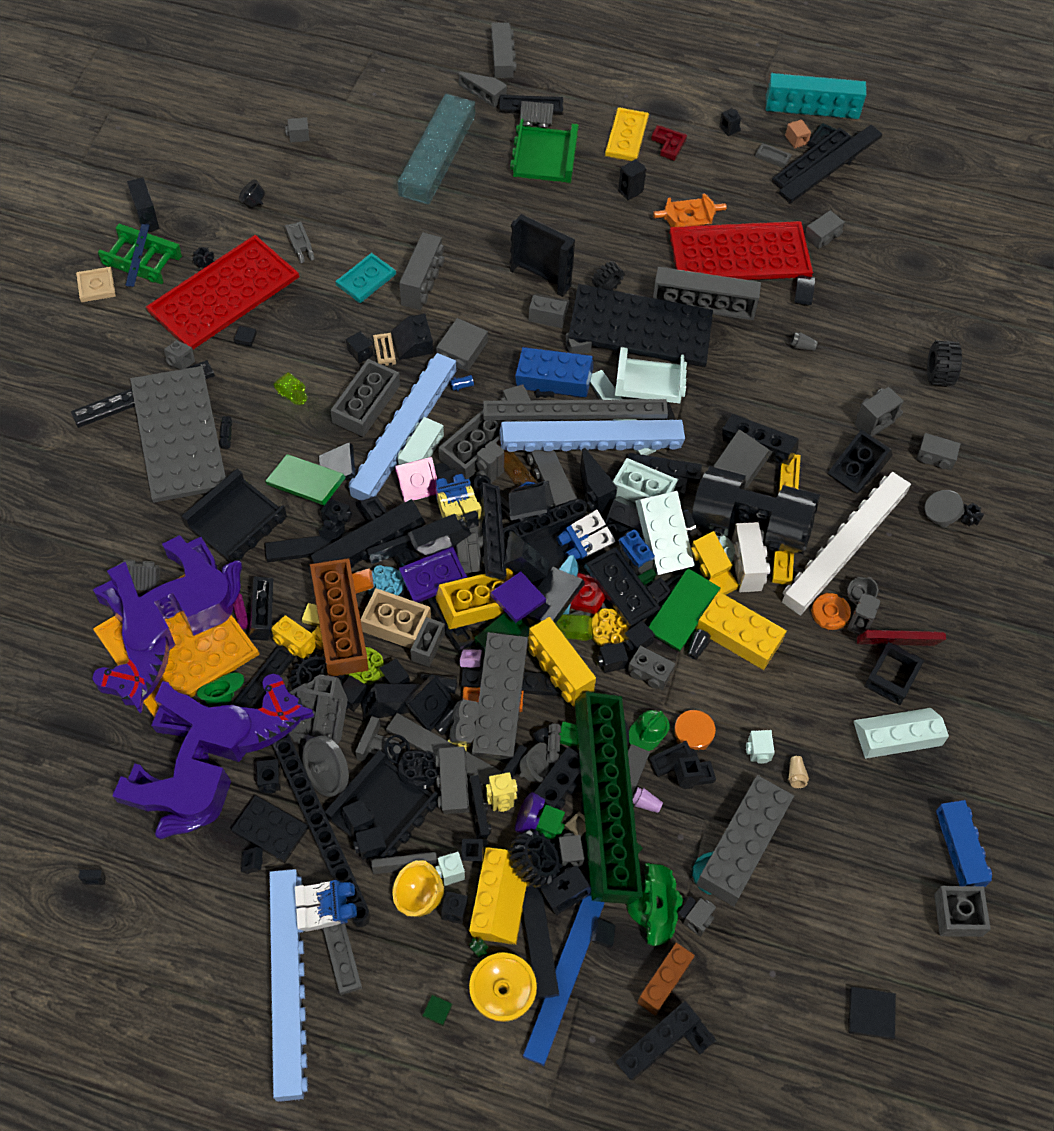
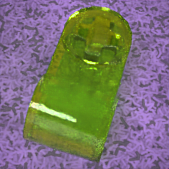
(291, 388)
(576, 627)

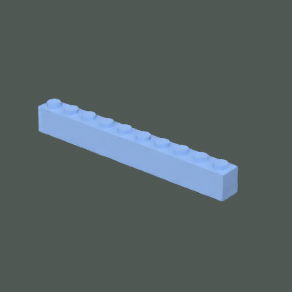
(414, 408)
(591, 435)
(287, 989)

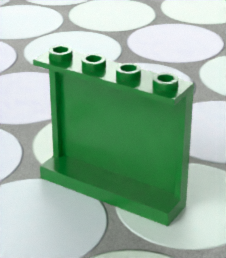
(544, 153)

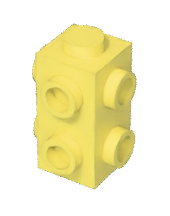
(501, 792)

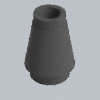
(802, 341)

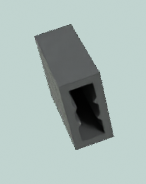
(463, 343)
(744, 456)

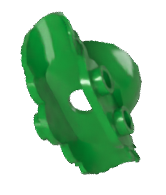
(658, 921)

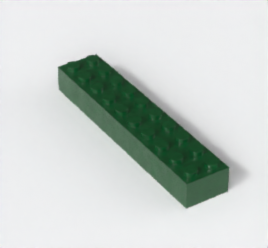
(607, 799)

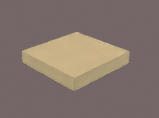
(95, 284)

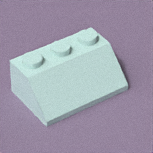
(641, 482)

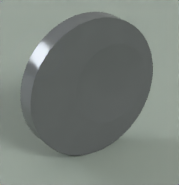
(325, 766)

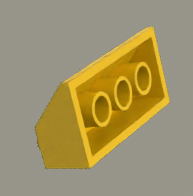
(498, 899)

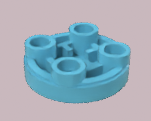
(387, 579)

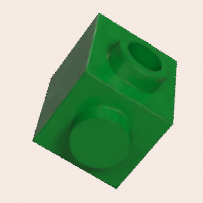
(551, 822)

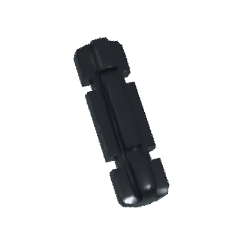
(226, 432)

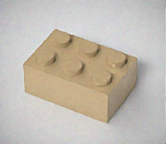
(394, 618)

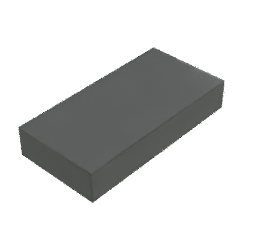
(773, 155)

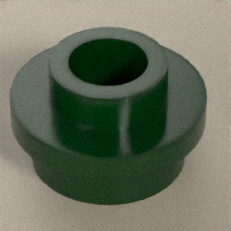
(479, 947)

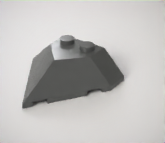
(328, 702)

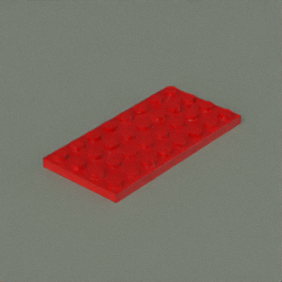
(743, 250)
(222, 292)

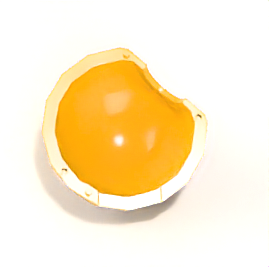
(417, 889)

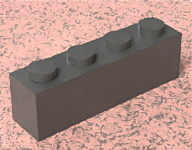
(502, 50)

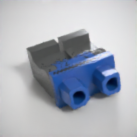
(636, 552)

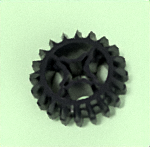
(310, 668)
(530, 861)

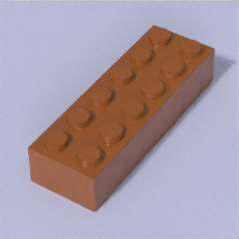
(339, 618)

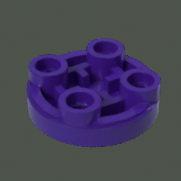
(527, 815)

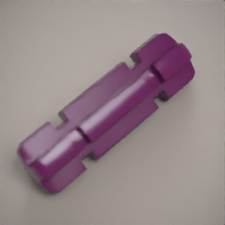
(240, 612)

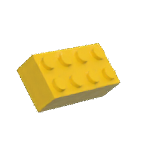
(469, 600)
(741, 630)
(560, 661)

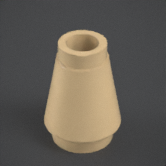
(797, 772)

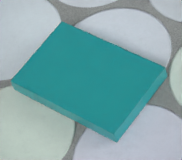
(365, 277)

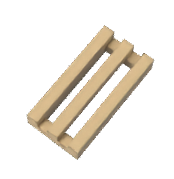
(386, 360)

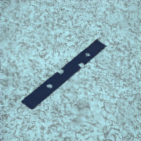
(137, 252)

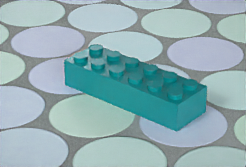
(815, 96)

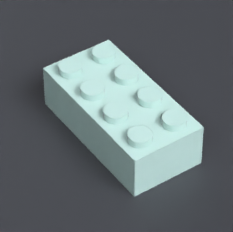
(665, 532)

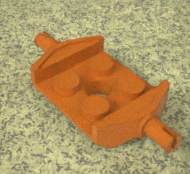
(701, 209)

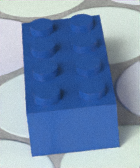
(554, 371)

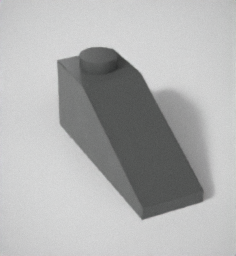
(483, 87)

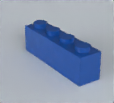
(963, 844)

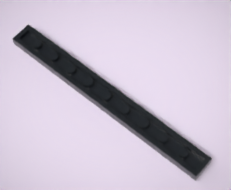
(460, 636)

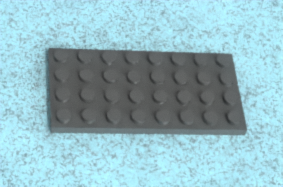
(177, 433)

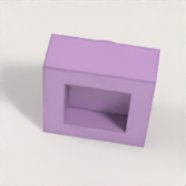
(471, 658)

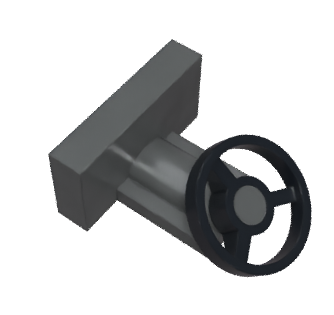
(372, 743)

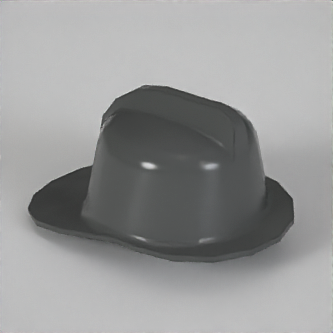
(534, 763)

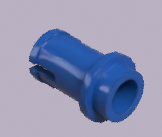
(459, 383)

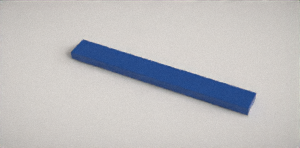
(566, 973)

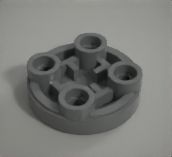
(944, 507)

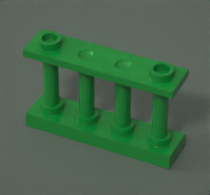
(152, 244)

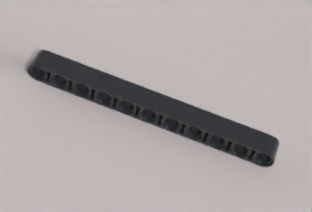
(320, 830)

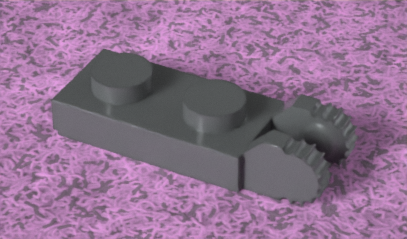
(299, 240)

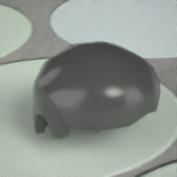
(861, 586)

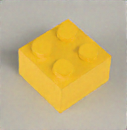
(710, 556)

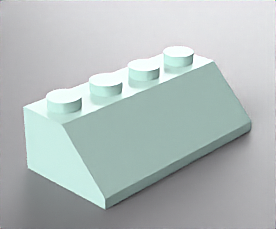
(901, 732)

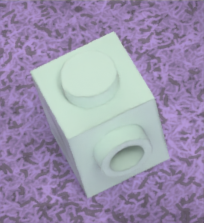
(760, 746)
(450, 868)

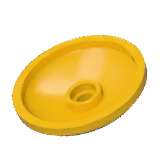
(508, 972)

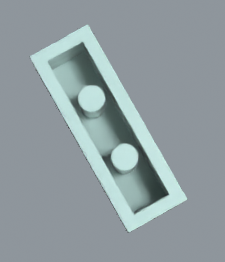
(422, 442)

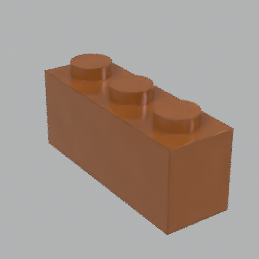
(665, 979)

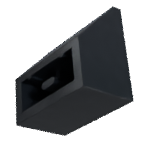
(530, 501)
(623, 518)

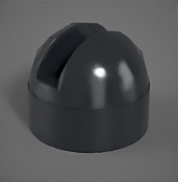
(541, 735)

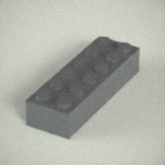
(722, 294)
(500, 696)
(745, 841)

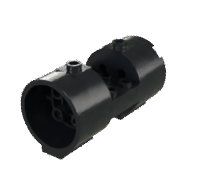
(785, 519)

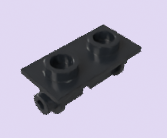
(700, 1038)

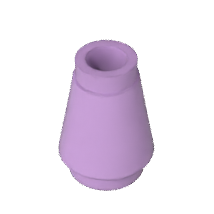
(646, 800)

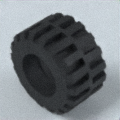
(944, 363)

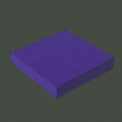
(518, 597)

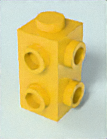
(293, 637)

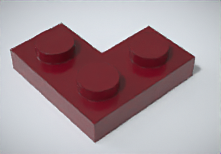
(672, 141)

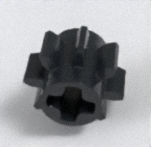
(203, 257)
(972, 514)

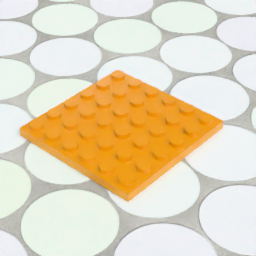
(193, 658)

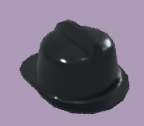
(252, 194)

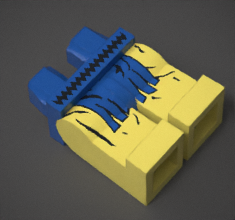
(456, 497)

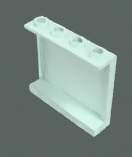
(650, 379)

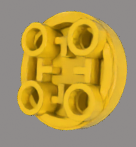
(608, 627)

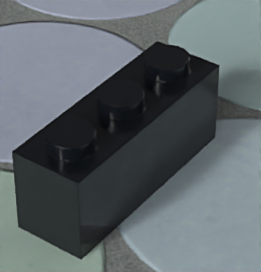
(261, 608)

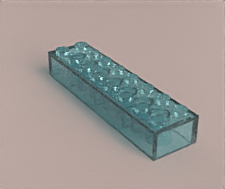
(436, 149)

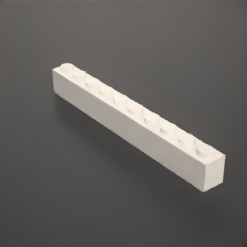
(845, 543)

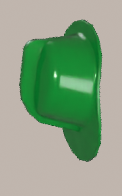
(221, 690)
(649, 730)

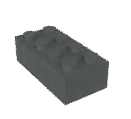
(421, 271)
(365, 397)
(462, 448)

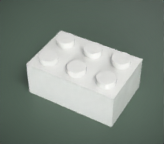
(750, 557)

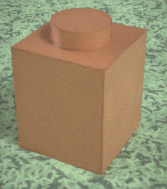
(798, 133)

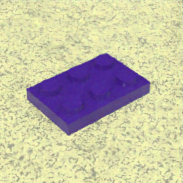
(426, 575)

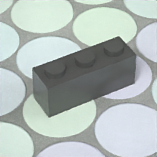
(453, 780)

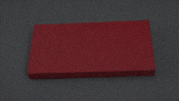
(914, 638)

